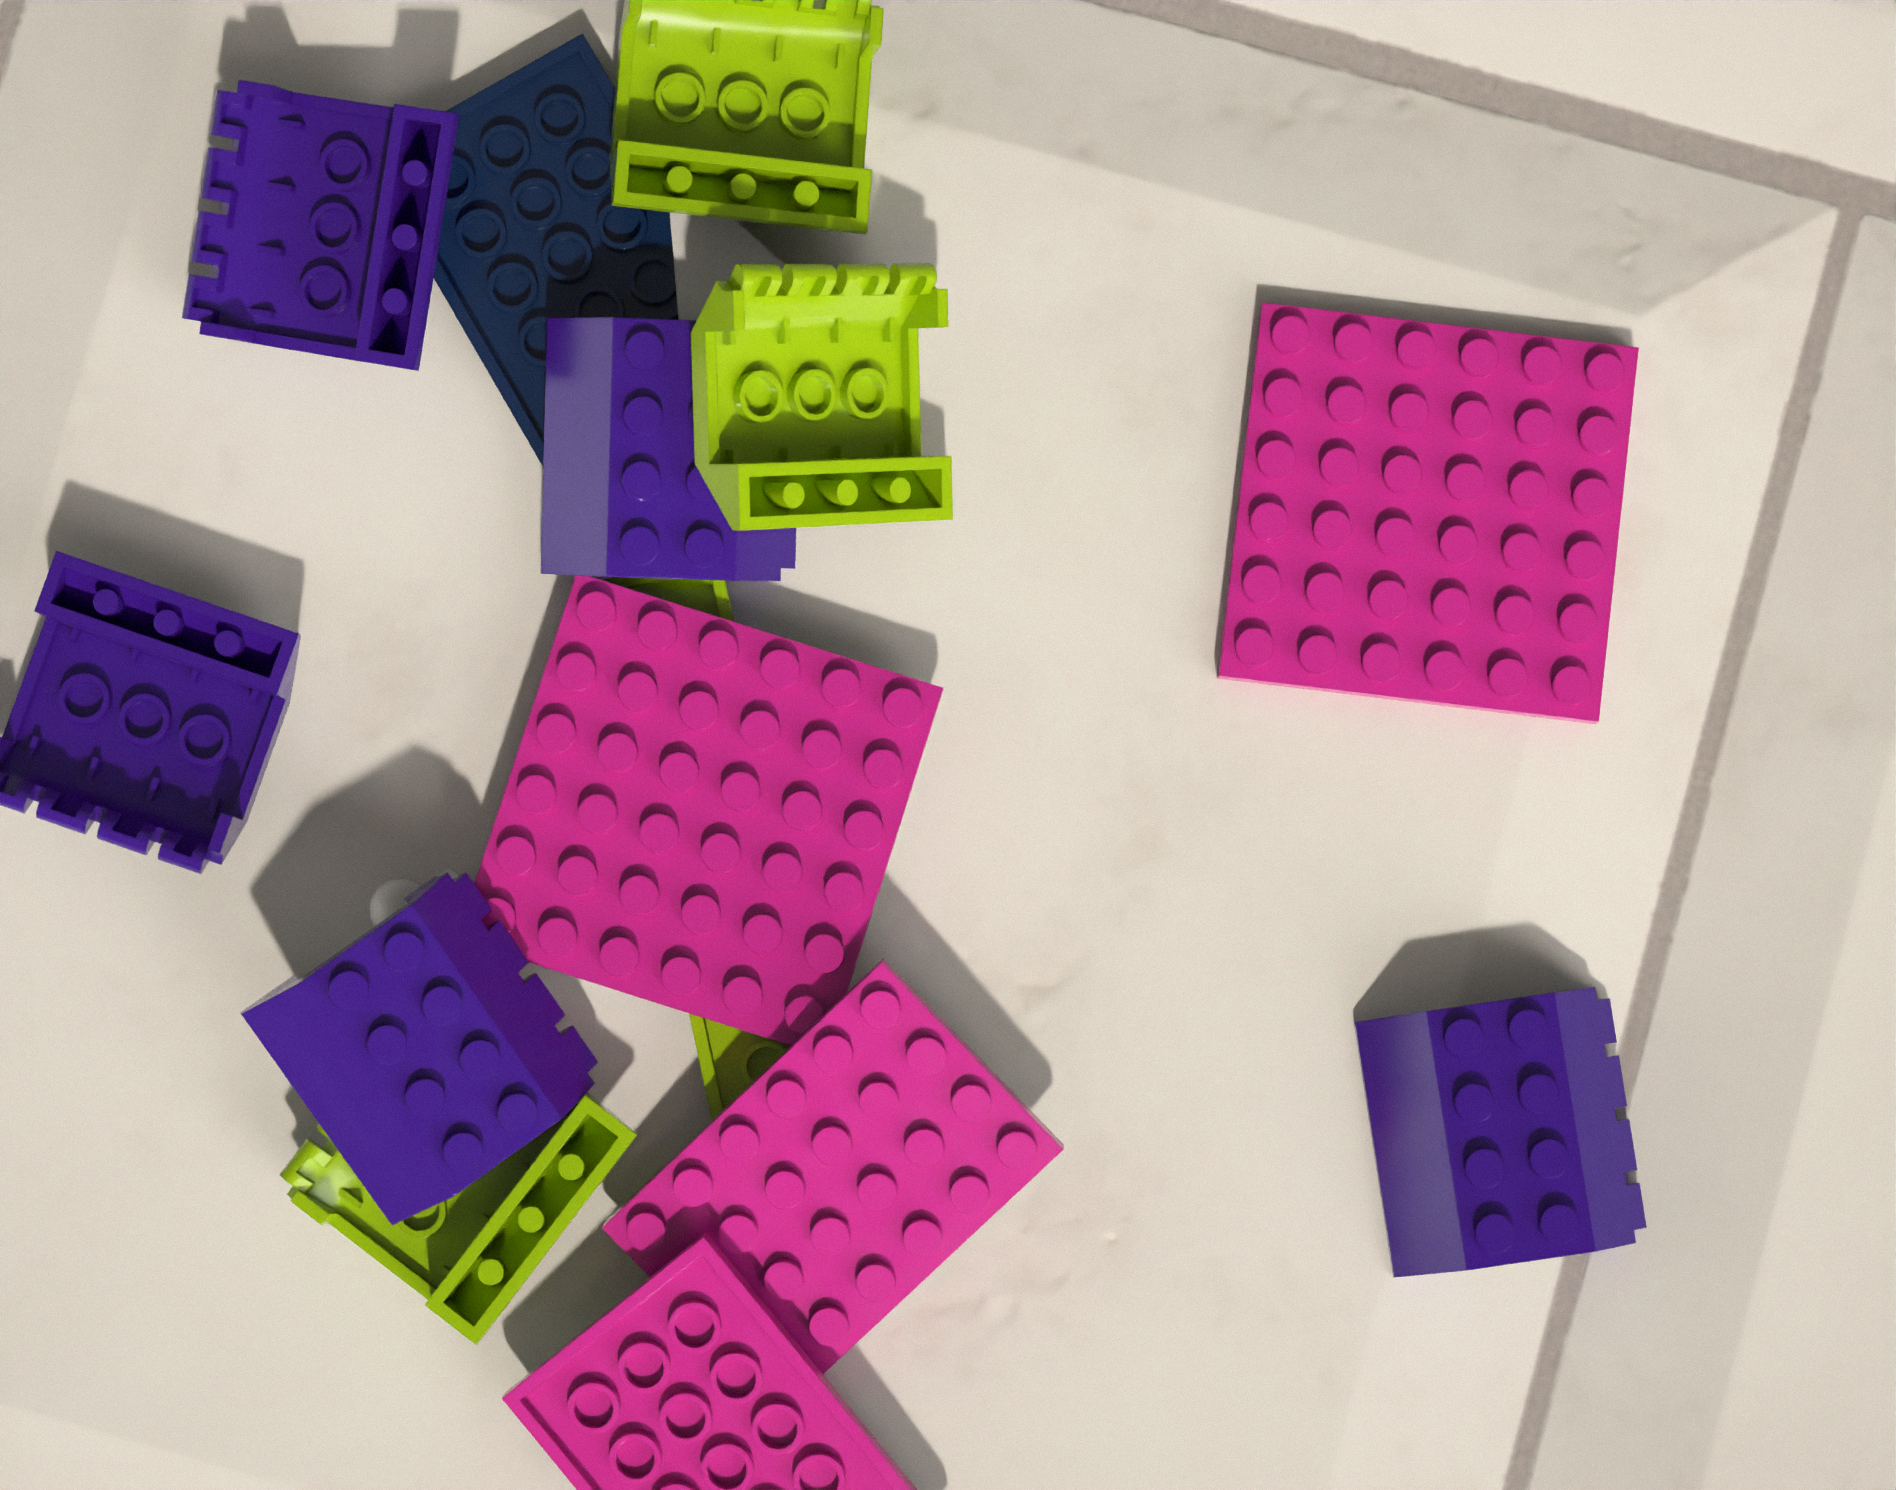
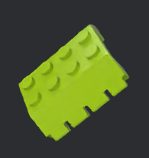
(746, 110)
(817, 396)
(490, 1236)

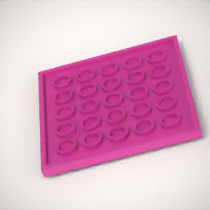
(1428, 513)
(702, 811)

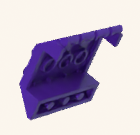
(321, 224)
(623, 462)
(145, 714)
(425, 1048)
(1499, 1132)

